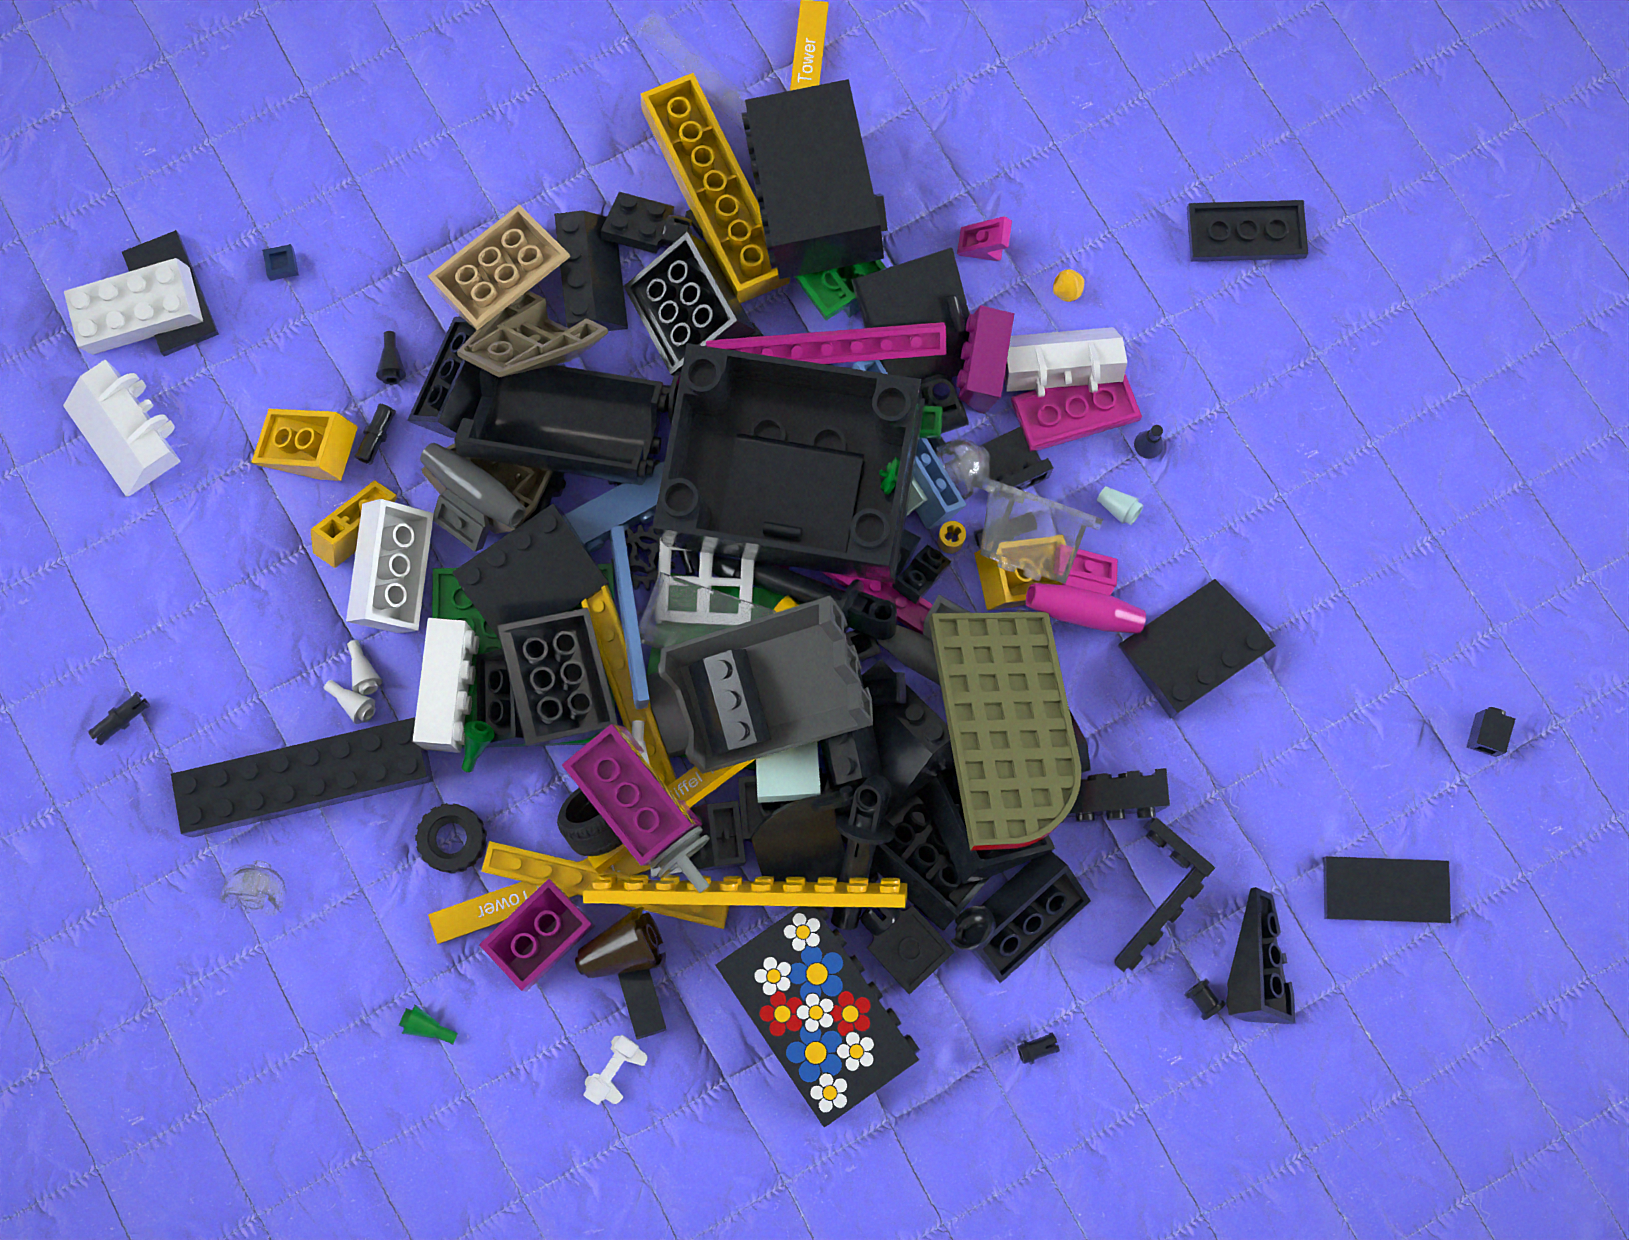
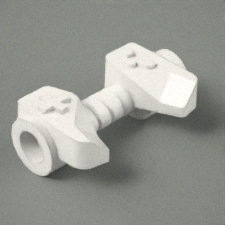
(600, 1085)

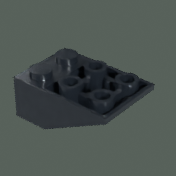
(725, 843)

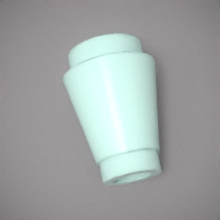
(1120, 505)

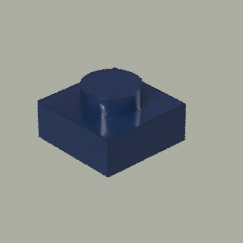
(280, 262)

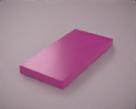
(1074, 412)

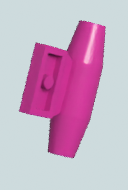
(1087, 597)

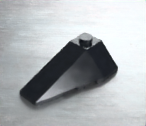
(1257, 975)

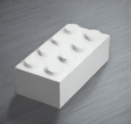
(133, 306)
(390, 566)
(445, 685)

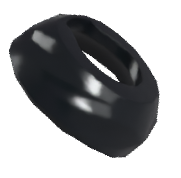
(967, 920)

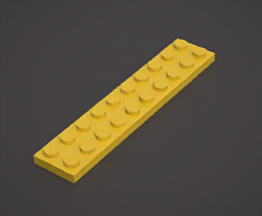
(734, 891)

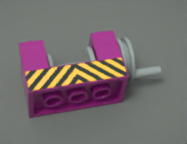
(638, 803)

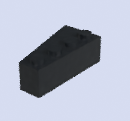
(1121, 795)

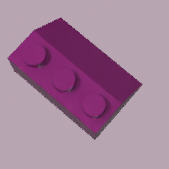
(985, 357)
(537, 935)

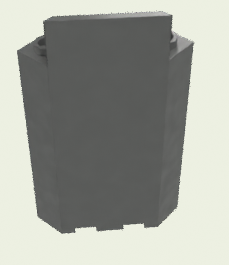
(801, 676)

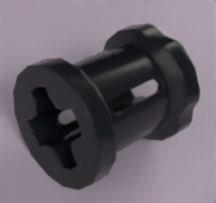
(1205, 999)

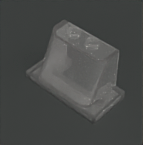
(1031, 531)

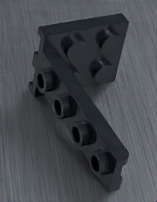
(1171, 907)

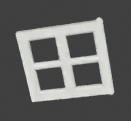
(705, 572)

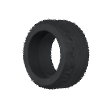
(585, 827)

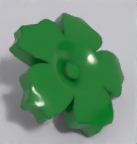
(890, 475)

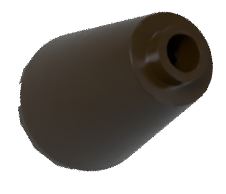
(623, 947)

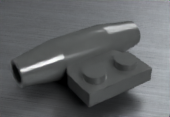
(469, 497)
(917, 649)

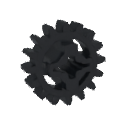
(650, 550)

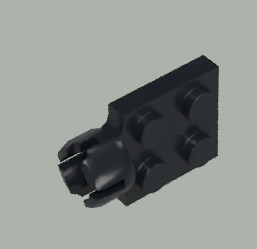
(643, 223)
(905, 944)

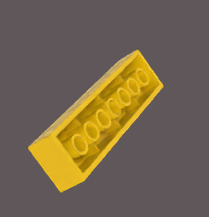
(712, 184)

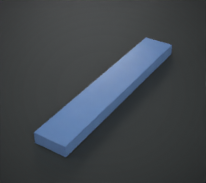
(629, 618)

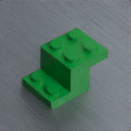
(833, 289)

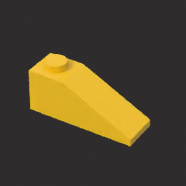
(337, 534)

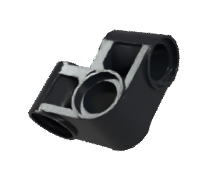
(954, 413)

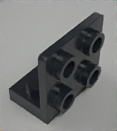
(1014, 463)

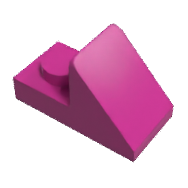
(985, 239)

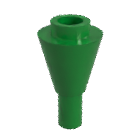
(476, 738)
(419, 1023)

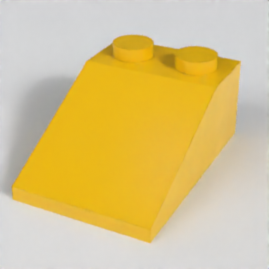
(305, 443)
(1004, 588)

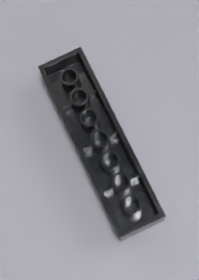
(299, 778)

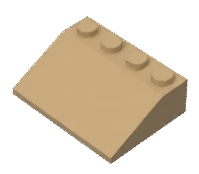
(497, 267)

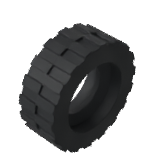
(428, 831)

